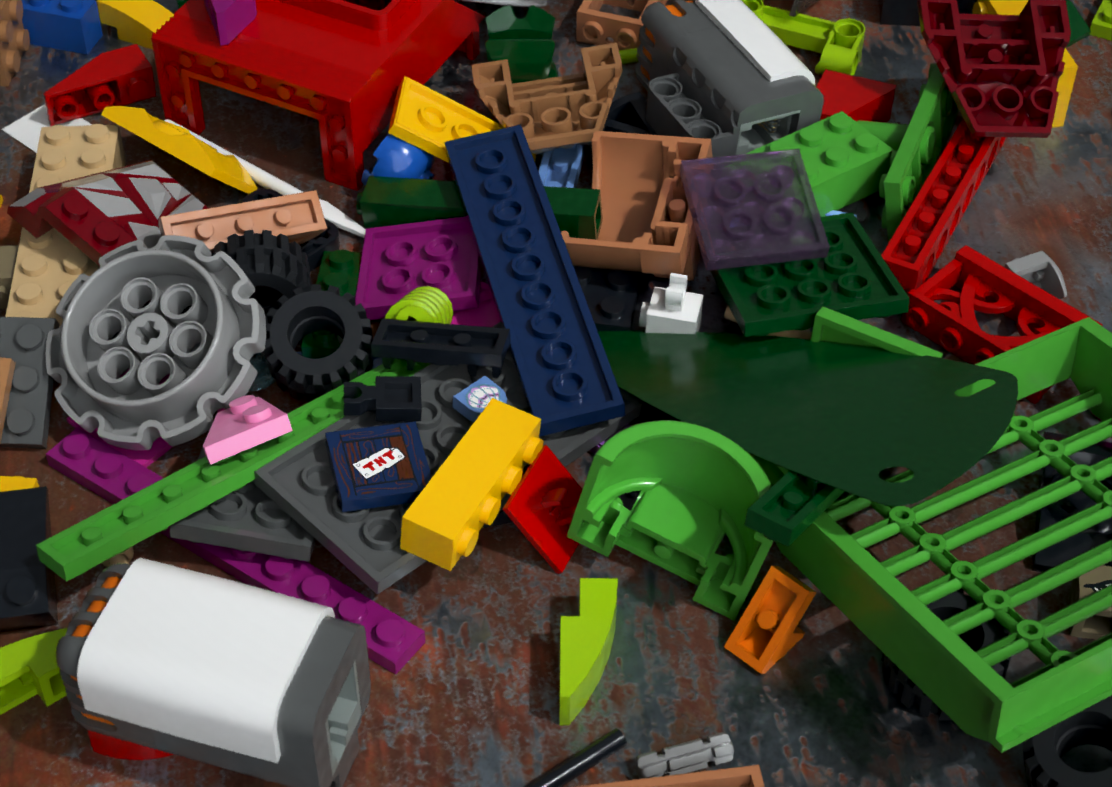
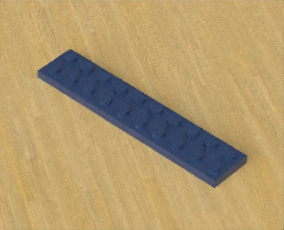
(533, 282)

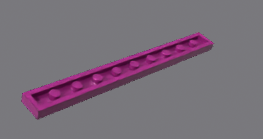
(115, 477)

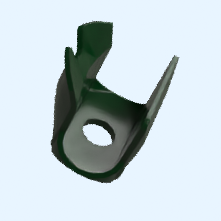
(523, 42)

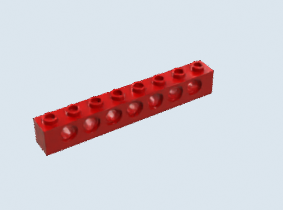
(940, 206)

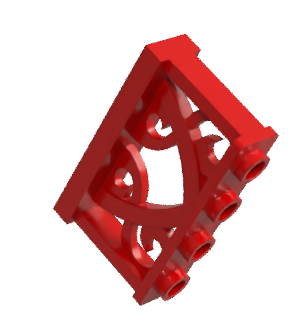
(989, 290)

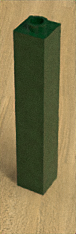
(407, 200)

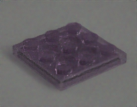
(753, 209)

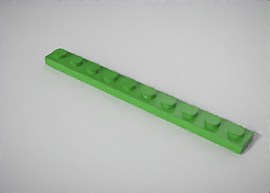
(190, 488)

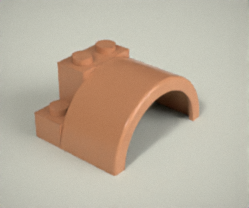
(643, 205)

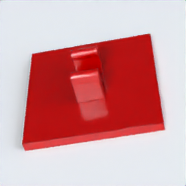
(545, 507)

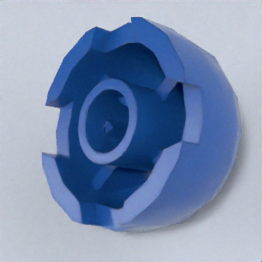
(400, 160)

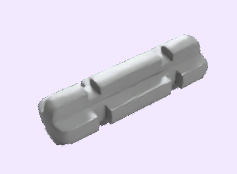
(685, 757)

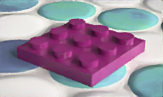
(416, 256)

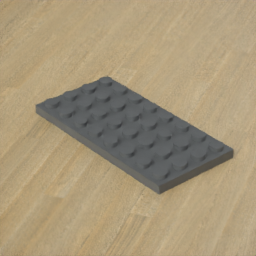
(370, 538)

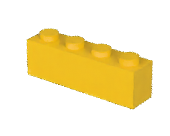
(471, 484)

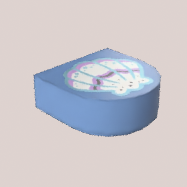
(474, 398)

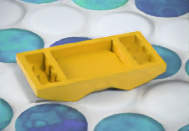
(182, 145)

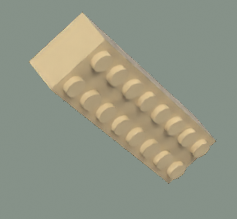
(51, 262)

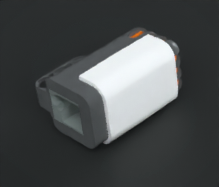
(721, 76)
(218, 673)

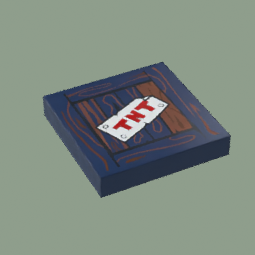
(377, 465)

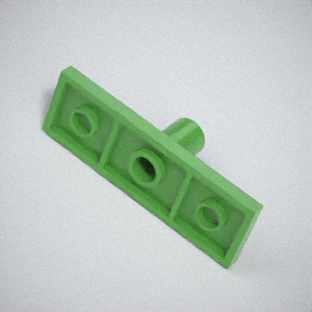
(914, 147)

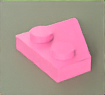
(244, 426)

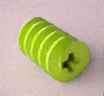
(423, 305)

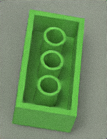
(839, 158)

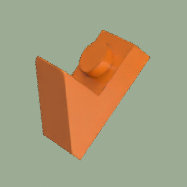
(771, 620)

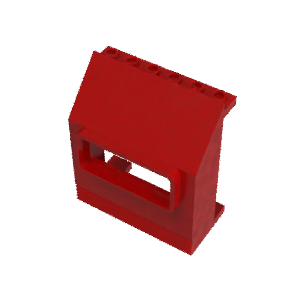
(315, 59)

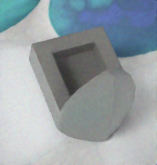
(1040, 271)

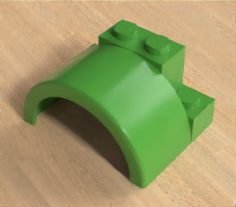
(689, 499)

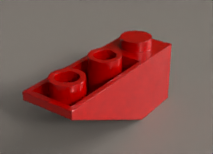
(105, 81)

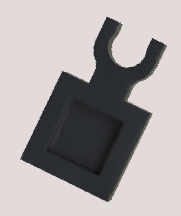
(391, 397)

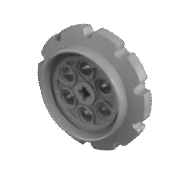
(155, 342)

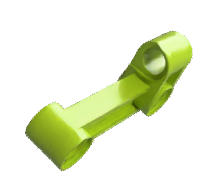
(837, 41)

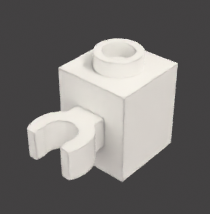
(672, 309)

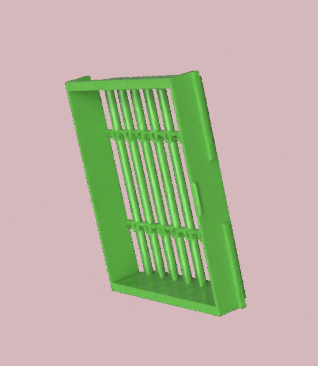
(929, 648)

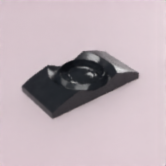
(1069, 506)

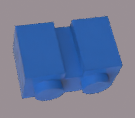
(63, 24)

